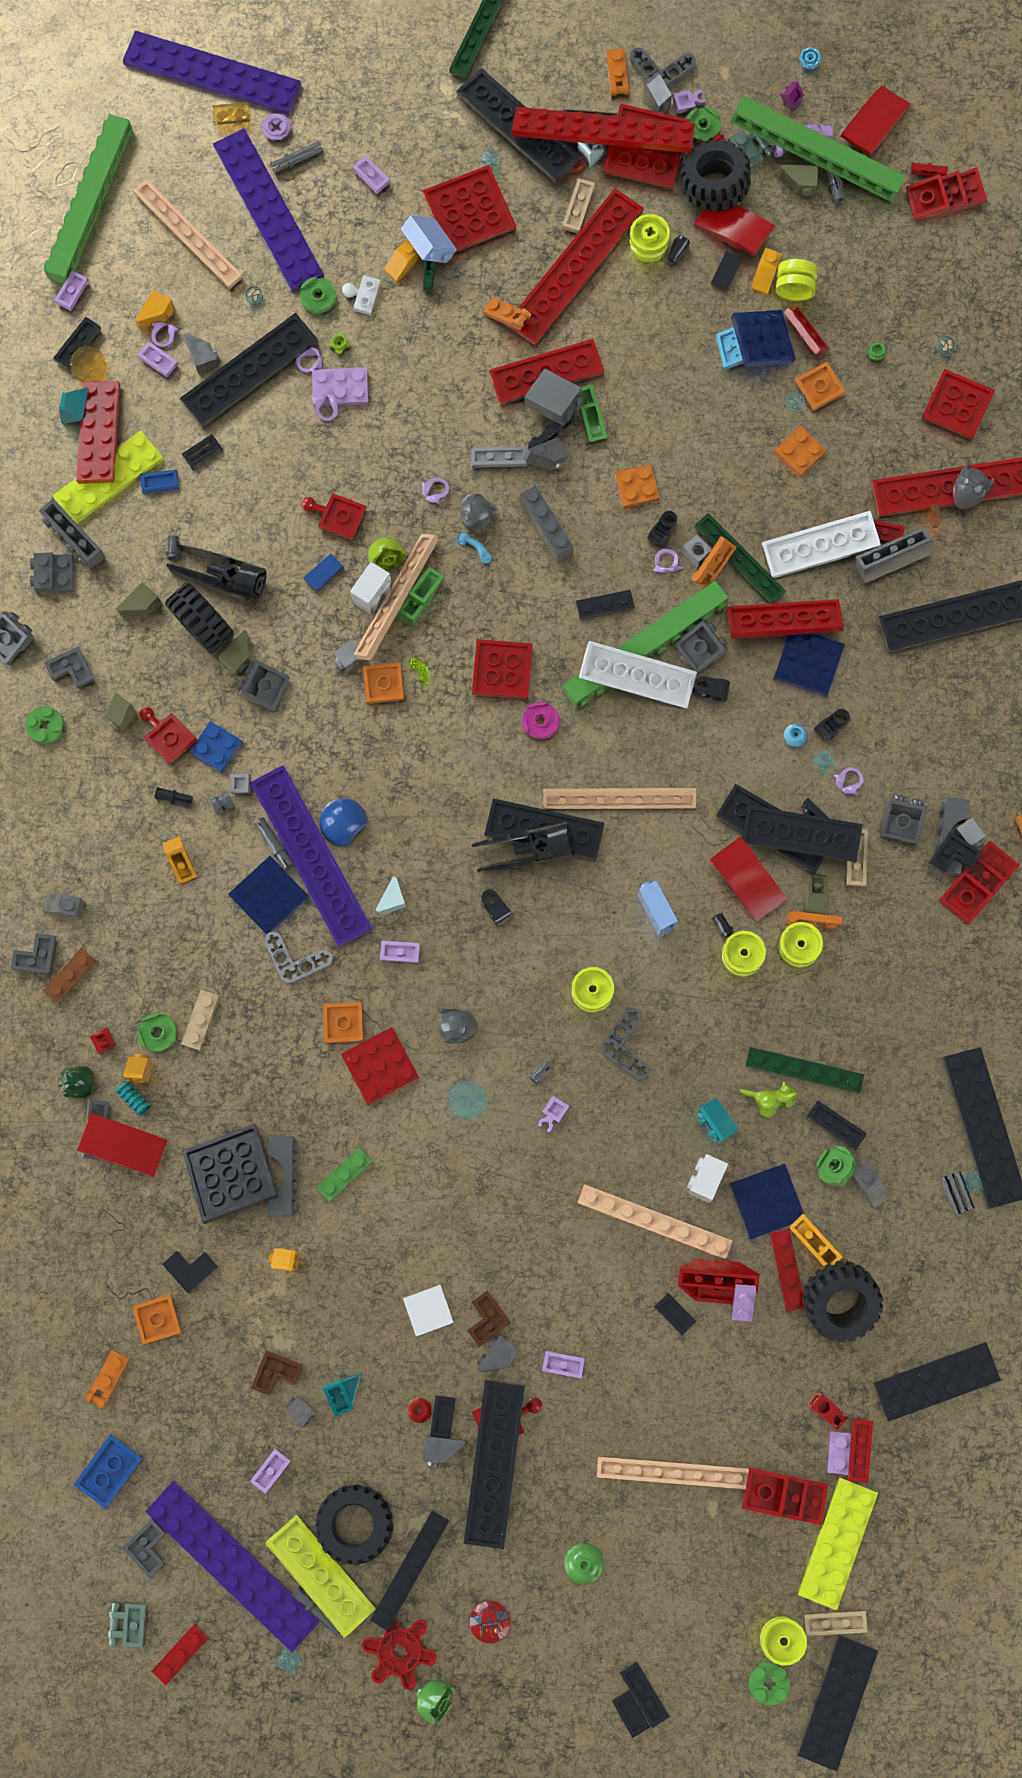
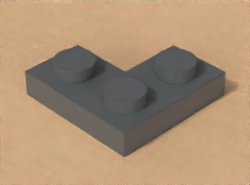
(72, 663)
(39, 960)
(141, 1550)

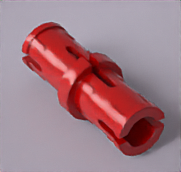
(928, 169)

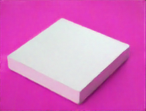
(428, 1310)

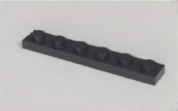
(409, 1570)

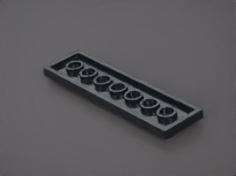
(499, 108)
(249, 370)
(952, 617)
(984, 1127)
(494, 1464)

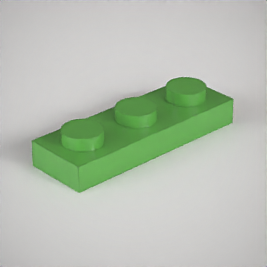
(344, 1174)

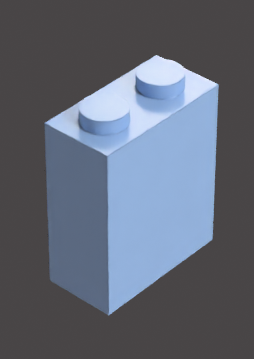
(428, 239)
(657, 908)

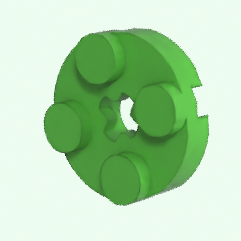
(713, 125)
(317, 305)
(34, 722)
(167, 1037)
(843, 1172)
(762, 1693)

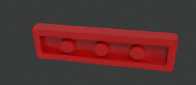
(787, 1269)

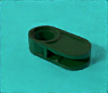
(428, 275)

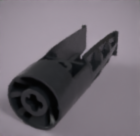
(248, 580)
(558, 841)

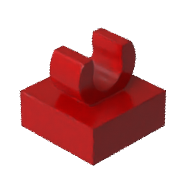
(103, 1040)

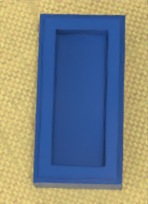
(159, 481)
(323, 572)

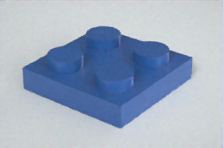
(215, 746)

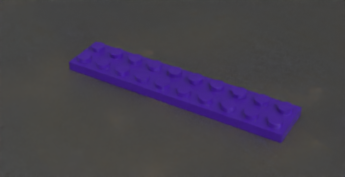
(212, 72)
(267, 209)
(311, 856)
(232, 1566)

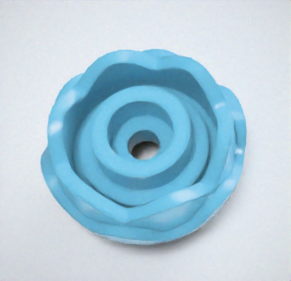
(810, 53)
(793, 740)

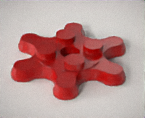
(400, 1666)

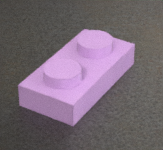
(371, 174)
(71, 290)
(157, 359)
(400, 952)
(743, 1302)
(563, 1364)
(839, 1453)
(270, 1471)

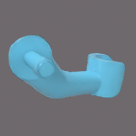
(483, 553)

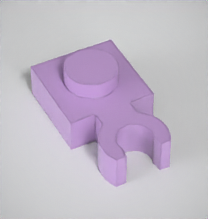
(686, 102)
(555, 1111)

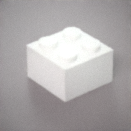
(371, 588)
(707, 1178)

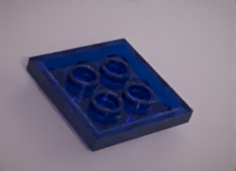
(763, 337)
(809, 662)
(268, 895)
(767, 1201)

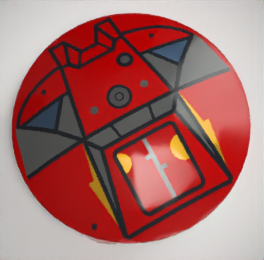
(489, 1622)

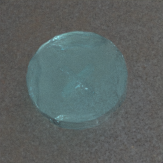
(466, 1099)

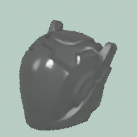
(970, 487)
(476, 511)
(457, 1025)

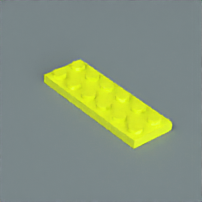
(132, 458)
(837, 1543)
(320, 1576)

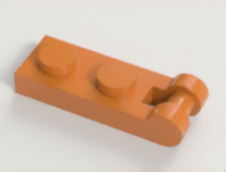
(617, 71)
(506, 313)
(714, 562)
(829, 921)
(107, 1379)

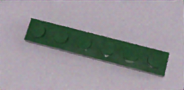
(475, 37)
(742, 560)
(804, 1070)

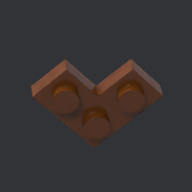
(493, 1319)
(273, 1367)

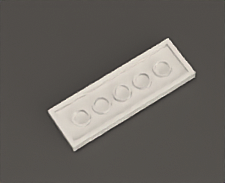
(821, 544)
(637, 674)

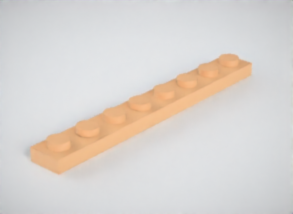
(188, 234)
(395, 597)
(619, 798)
(655, 1222)
(672, 1472)

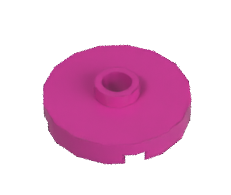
(538, 711)

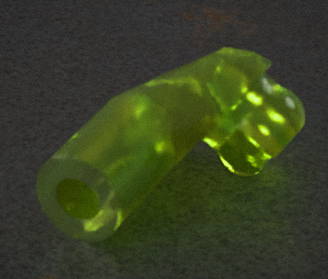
(420, 667)

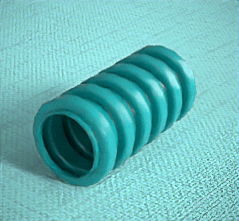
(133, 1098)

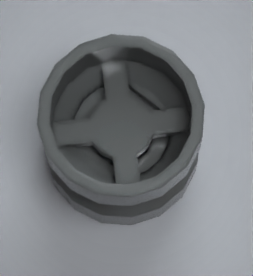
(222, 802)

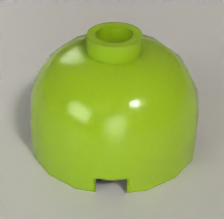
(386, 553)

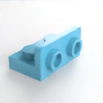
(729, 348)

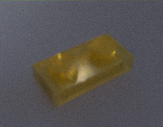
(231, 113)

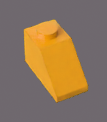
(402, 261)
(766, 271)
(156, 309)
(179, 860)
(137, 1069)
(284, 1260)

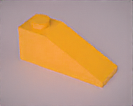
(816, 1241)

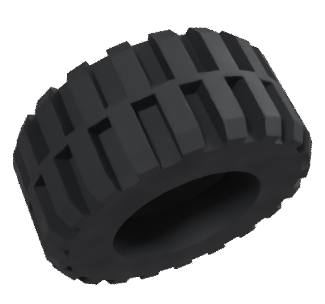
(717, 193)
(199, 618)
(852, 1322)
(326, 1524)

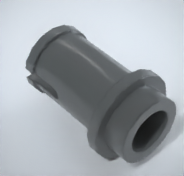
(173, 550)
(540, 1072)

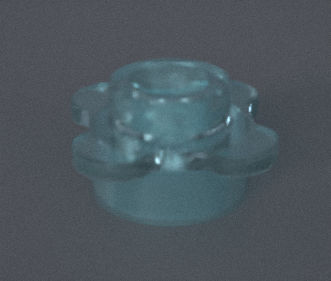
(489, 158)
(823, 765)
(977, 1182)
(294, 1658)

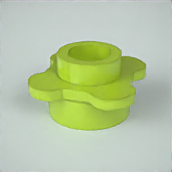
(335, 340)

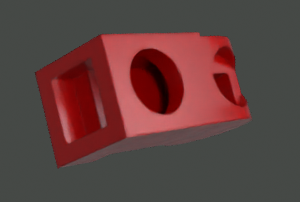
(827, 1410)

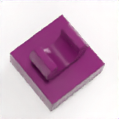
(792, 94)

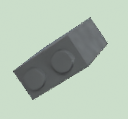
(554, 397)

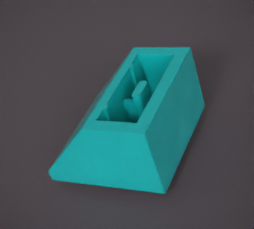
(717, 1121)

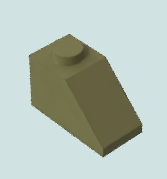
(800, 178)
(139, 602)
(237, 654)
(120, 713)
(816, 894)

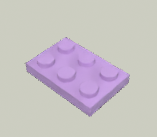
(345, 384)

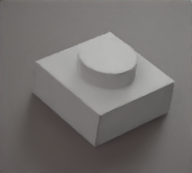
(240, 783)

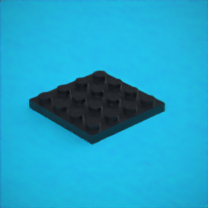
(229, 1173)

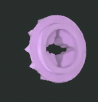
(276, 120)

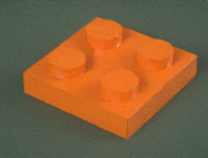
(820, 386)
(800, 451)
(637, 486)
(383, 683)
(343, 1022)
(156, 1319)

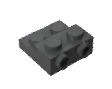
(52, 573)
(13, 636)
(702, 646)
(263, 685)
(903, 819)

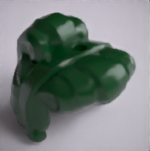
(76, 1081)

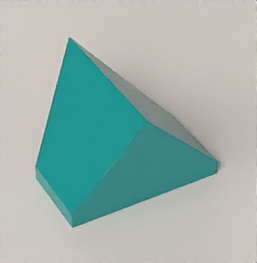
(72, 405)
(342, 1393)

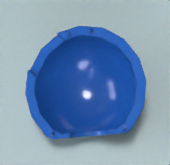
(342, 820)

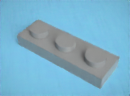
(498, 456)

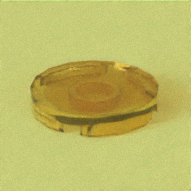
(88, 364)

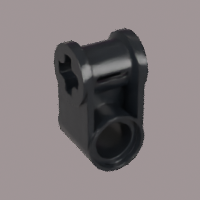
(661, 531)
(714, 688)
(830, 727)
(498, 910)

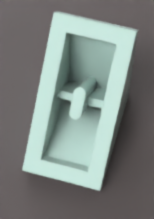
(592, 152)
(392, 898)

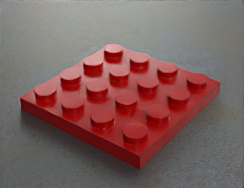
(641, 164)
(470, 208)

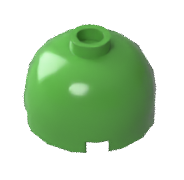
(584, 1563)
(433, 1701)

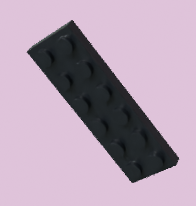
(734, 813)
(512, 817)
(802, 833)
(937, 1381)
(837, 1703)

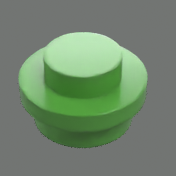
(876, 351)

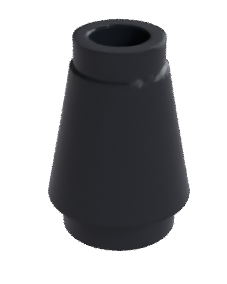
(678, 248)

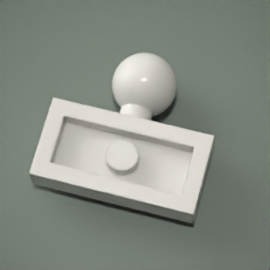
(365, 294)

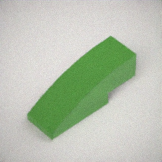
(591, 415)
(420, 596)

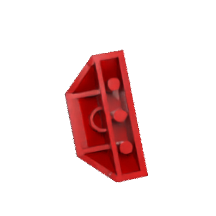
(715, 1279)

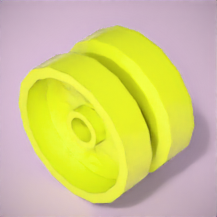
(649, 238)
(796, 279)
(800, 956)
(743, 965)
(592, 1001)
(770, 1640)

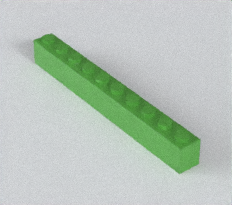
(817, 148)
(88, 198)
(657, 636)

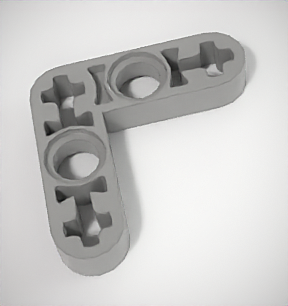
(288, 965)

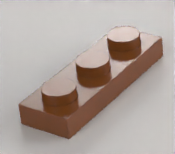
(69, 976)

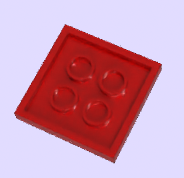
(958, 404)
(502, 669)
(380, 1066)

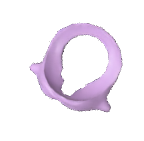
(172, 330)
(311, 352)
(334, 403)
(434, 498)
(675, 566)
(849, 789)

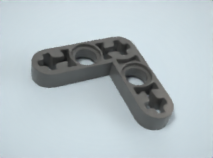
(676, 65)
(619, 1042)

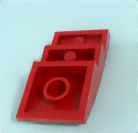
(875, 120)
(946, 194)
(736, 227)
(748, 879)
(978, 885)
(121, 1145)
(785, 1496)

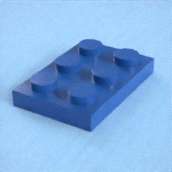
(108, 1471)

